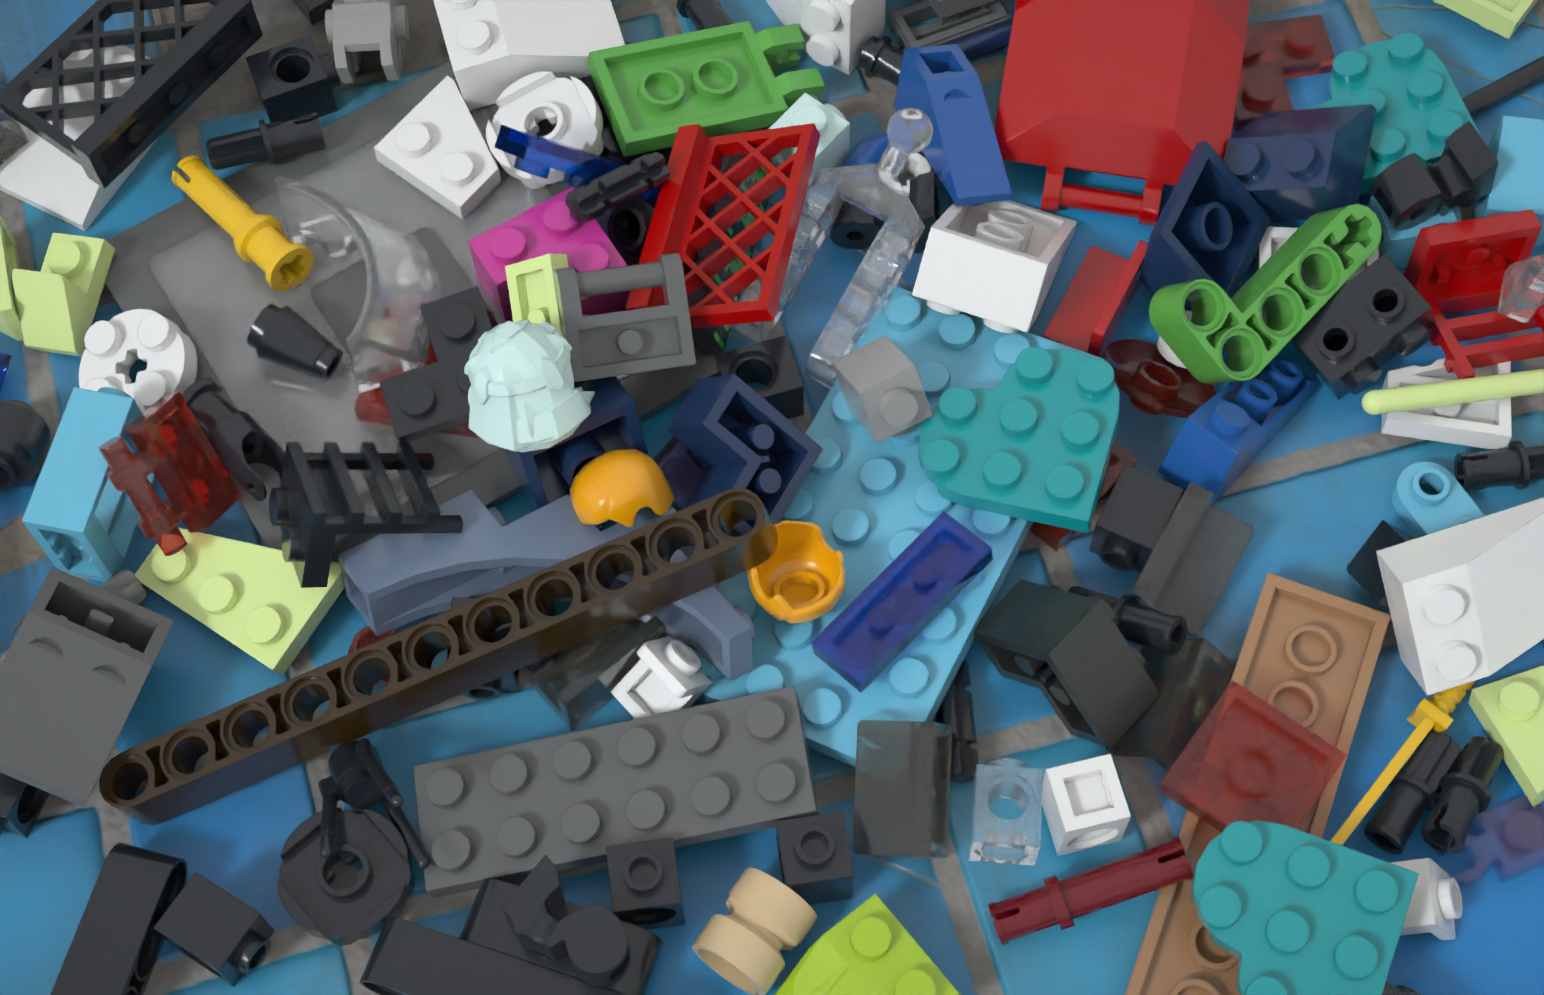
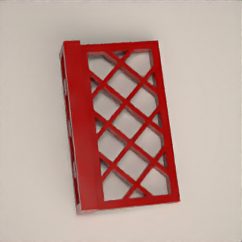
(683, 224)

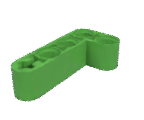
(1275, 285)

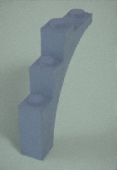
(417, 574)

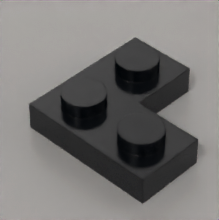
(437, 393)

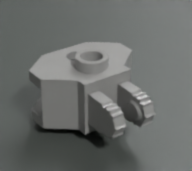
(367, 26)

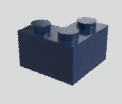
(744, 444)

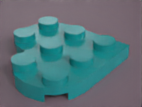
(1412, 99)
(1030, 444)
(1300, 910)

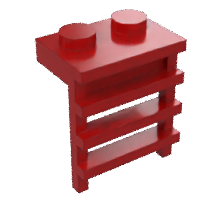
(1462, 270)

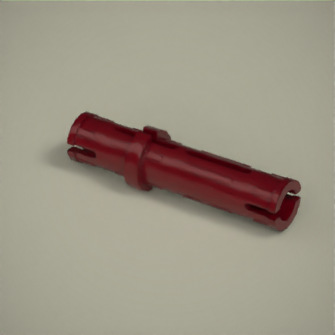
(1090, 891)

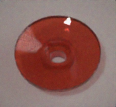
(1154, 382)

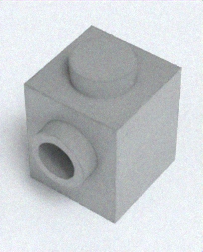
(882, 389)

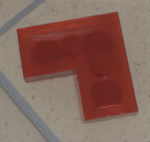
(1279, 52)

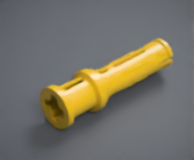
(255, 235)

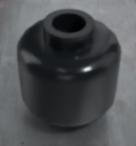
(22, 443)

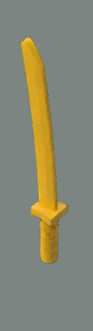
(1429, 716)

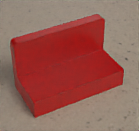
(1097, 300)

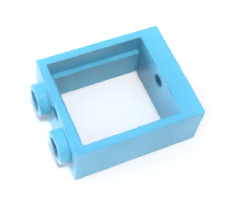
(74, 506)

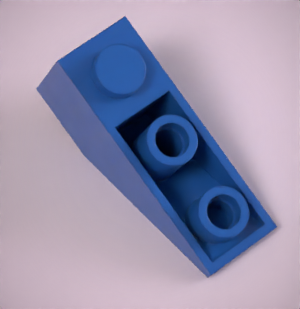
(963, 138)
(1236, 427)

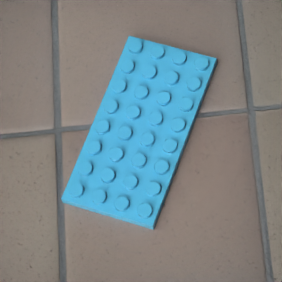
(871, 508)

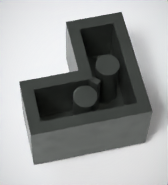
(1072, 655)

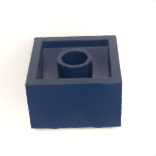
(1303, 159)
(1205, 228)
(609, 427)

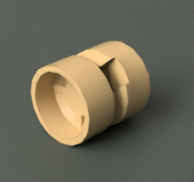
(761, 923)

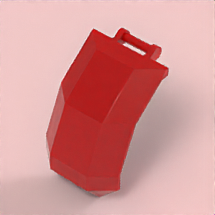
(1119, 93)

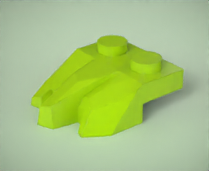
(866, 956)

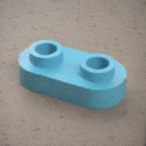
(1427, 512)

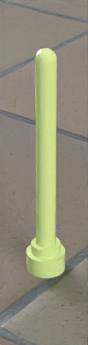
(1453, 392)

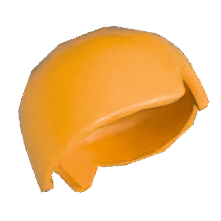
(618, 487)
(801, 576)

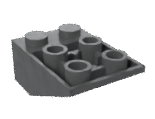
(73, 683)

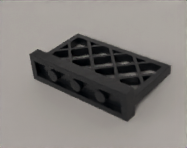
(161, 88)

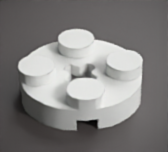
(550, 98)
(132, 336)

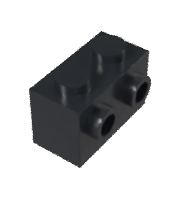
(1365, 328)

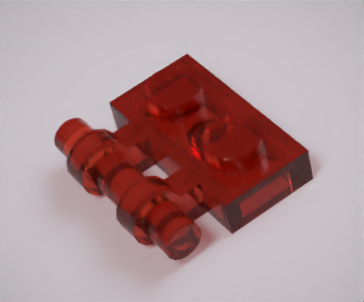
(184, 465)

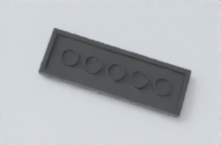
(642, 779)

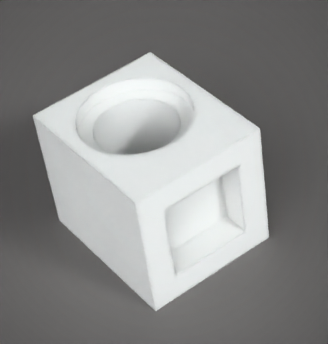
(1084, 804)

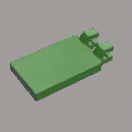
(702, 78)

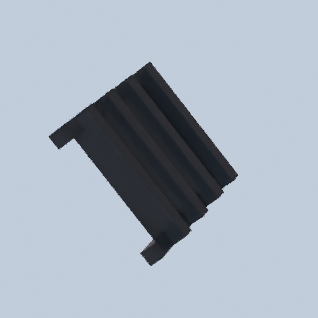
(321, 501)

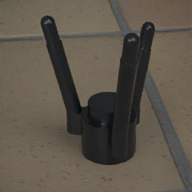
(361, 782)

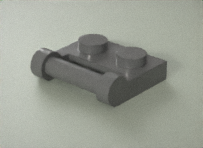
(630, 338)

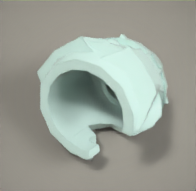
(524, 387)

